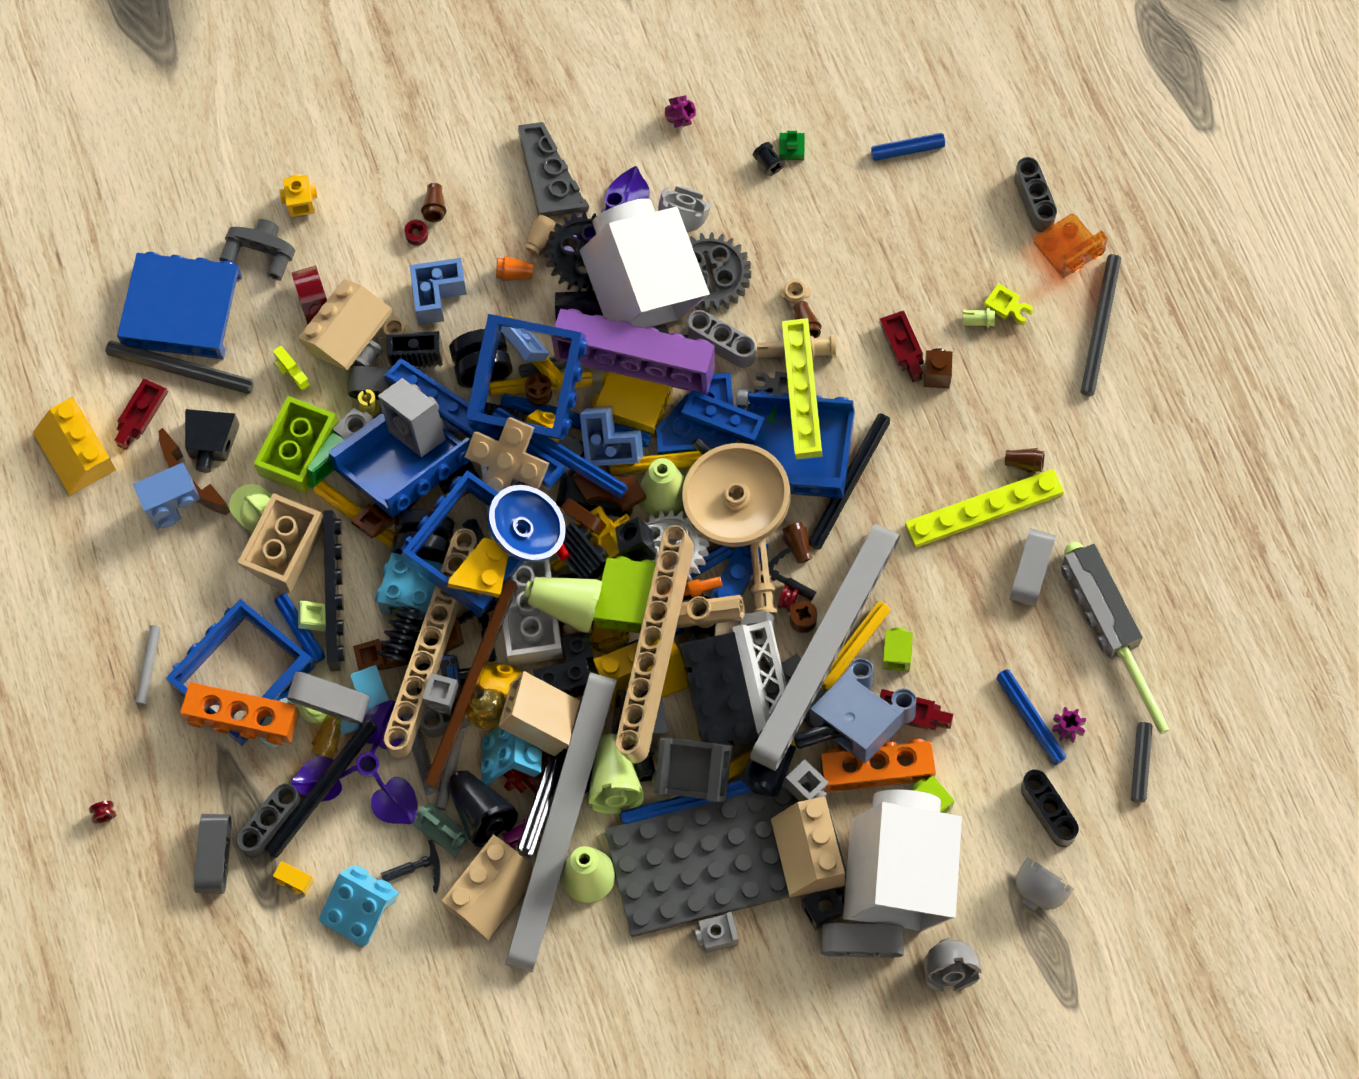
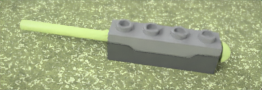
(1107, 615)

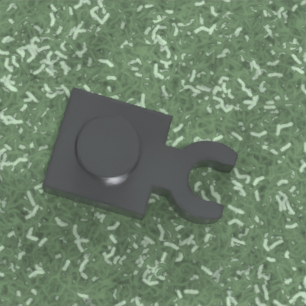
(776, 385)

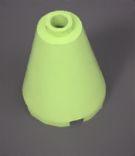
(662, 488)
(565, 599)
(613, 779)
(587, 875)

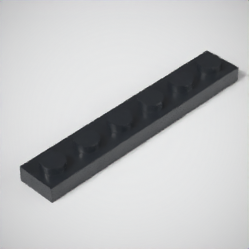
(333, 600)

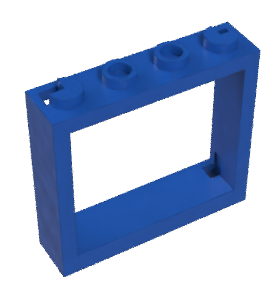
(486, 364)
(429, 524)
(218, 633)

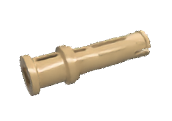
(819, 347)
(761, 589)

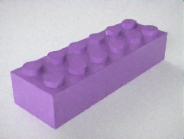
(639, 351)

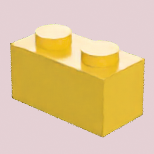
(292, 877)

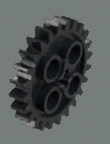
(565, 262)

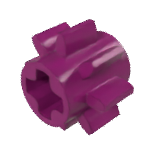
(680, 111)
(1069, 716)

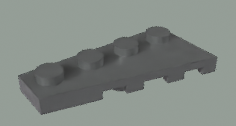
(548, 174)

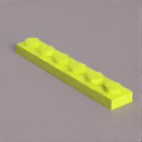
(802, 389)
(984, 508)

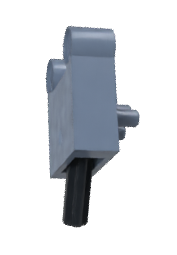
(857, 715)

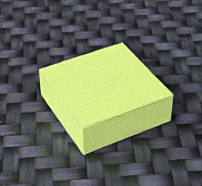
(311, 616)

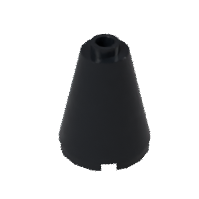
(480, 808)

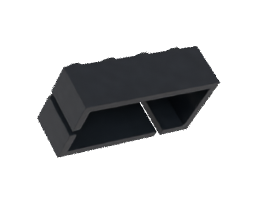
(719, 690)

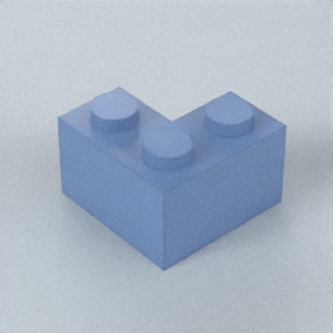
(431, 283)
(605, 445)
(165, 493)

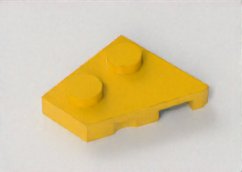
(482, 570)

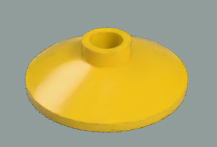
(498, 677)

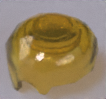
(607, 640)
(487, 710)

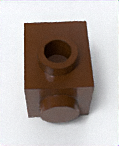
(938, 368)

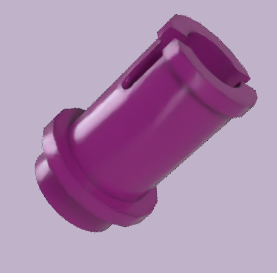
(513, 836)

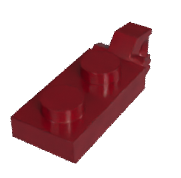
(903, 344)
(139, 412)
(927, 713)

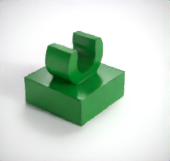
(791, 145)

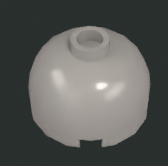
(690, 206)
(1041, 886)
(951, 964)

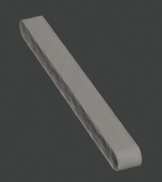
(824, 648)
(560, 823)

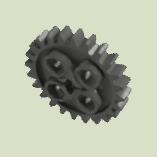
(732, 268)

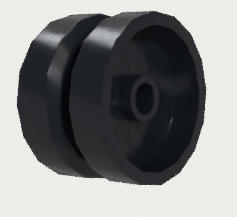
(465, 356)
(437, 544)

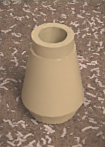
(539, 234)

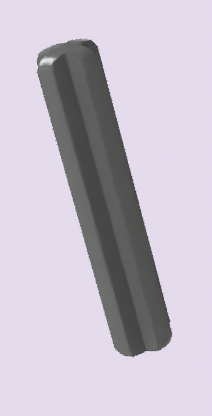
(1141, 762)

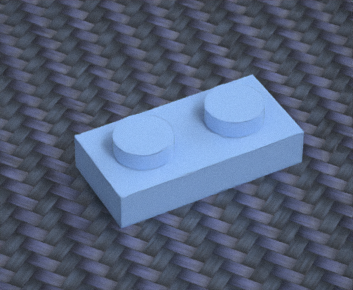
(526, 344)

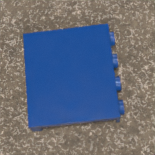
(178, 305)
(390, 470)
(816, 475)

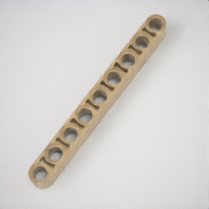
(427, 654)
(659, 654)

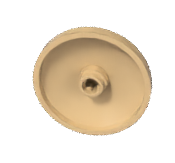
(736, 494)

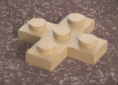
(507, 457)

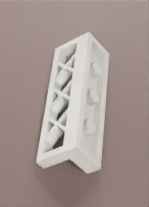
(753, 673)

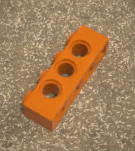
(201, 697)
(891, 774)

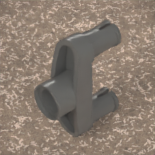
(261, 239)

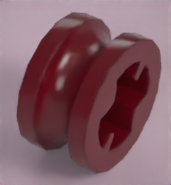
(411, 237)
(787, 598)
(102, 812)

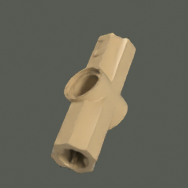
(718, 611)

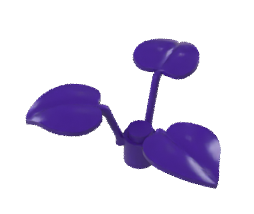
(625, 188)
(394, 801)

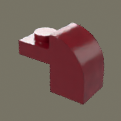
(309, 291)

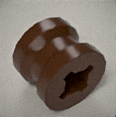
(538, 383)
(802, 623)

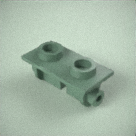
(441, 829)

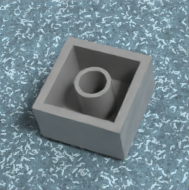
(412, 417)

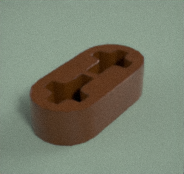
(583, 516)

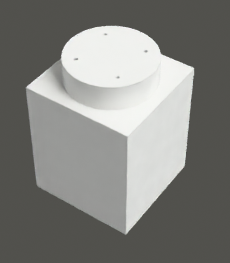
(643, 265)
(903, 862)

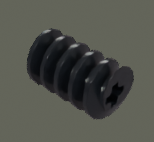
(402, 633)

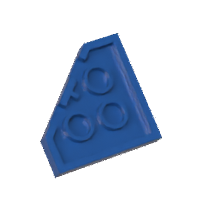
(677, 432)

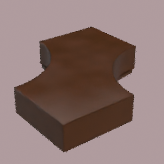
(592, 492)

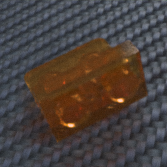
(1070, 245)

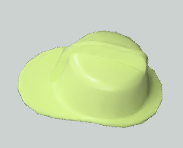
(248, 505)

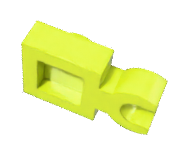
(1006, 303)
(287, 365)

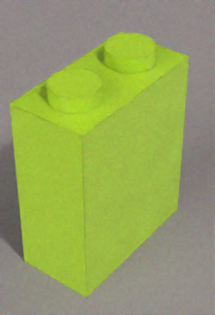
(624, 594)

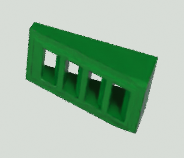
(321, 464)

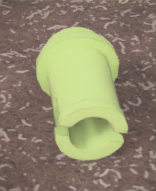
(979, 318)

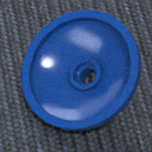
(532, 514)

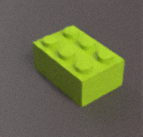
(294, 443)

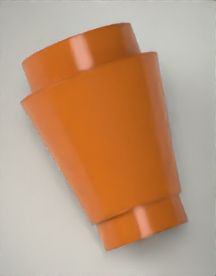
(513, 269)

